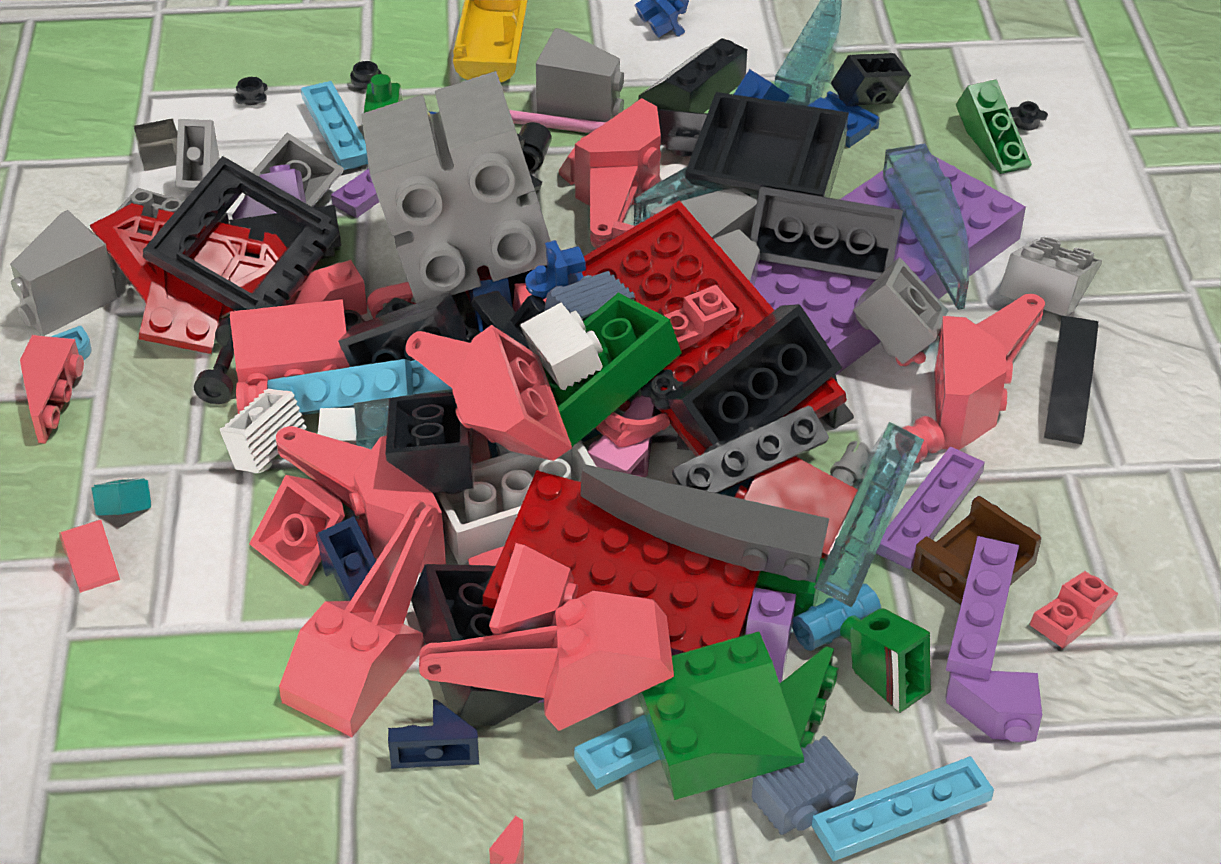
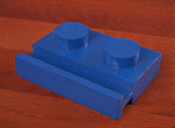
(859, 120)

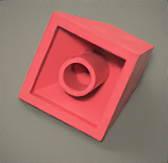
(331, 284)
(291, 526)
(531, 592)

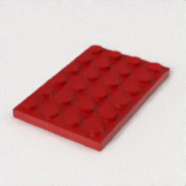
(698, 594)

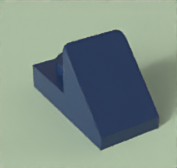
(345, 555)
(444, 744)

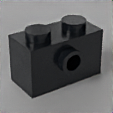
(870, 79)

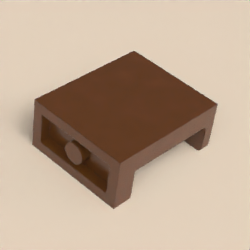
(948, 560)

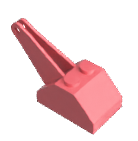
(617, 166)
(976, 364)
(497, 390)
(364, 484)
(361, 647)
(583, 663)

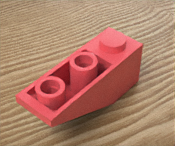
(48, 374)

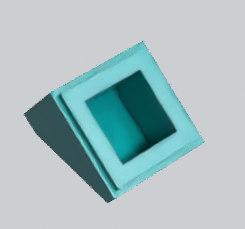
(121, 496)

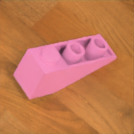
(628, 459)

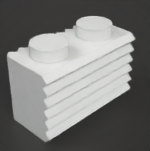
(563, 345)
(253, 432)

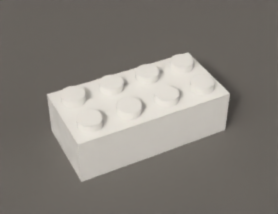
(484, 516)

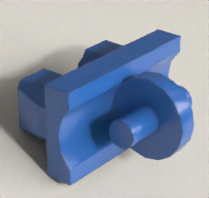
(662, 15)
(560, 271)

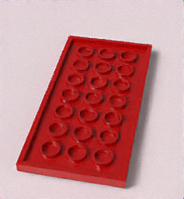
(675, 258)

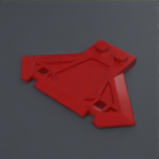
(174, 309)

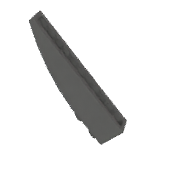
(712, 523)

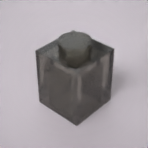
(157, 144)

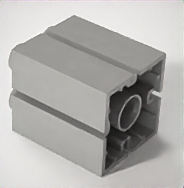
(455, 188)

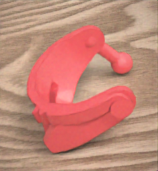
(627, 431)

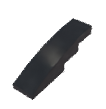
(1071, 380)

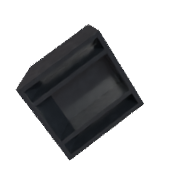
(768, 145)

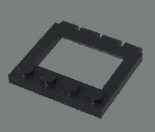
(203, 210)

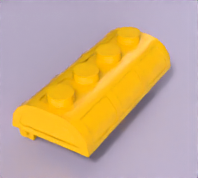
(489, 38)

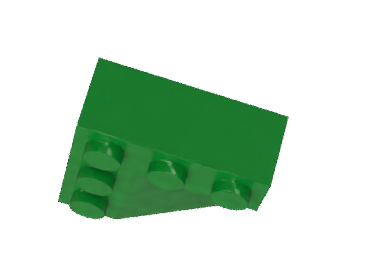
(720, 717)

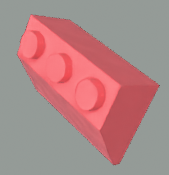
(288, 340)

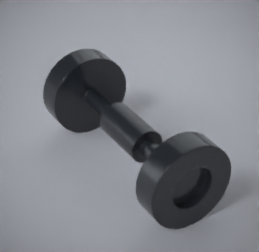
(215, 385)

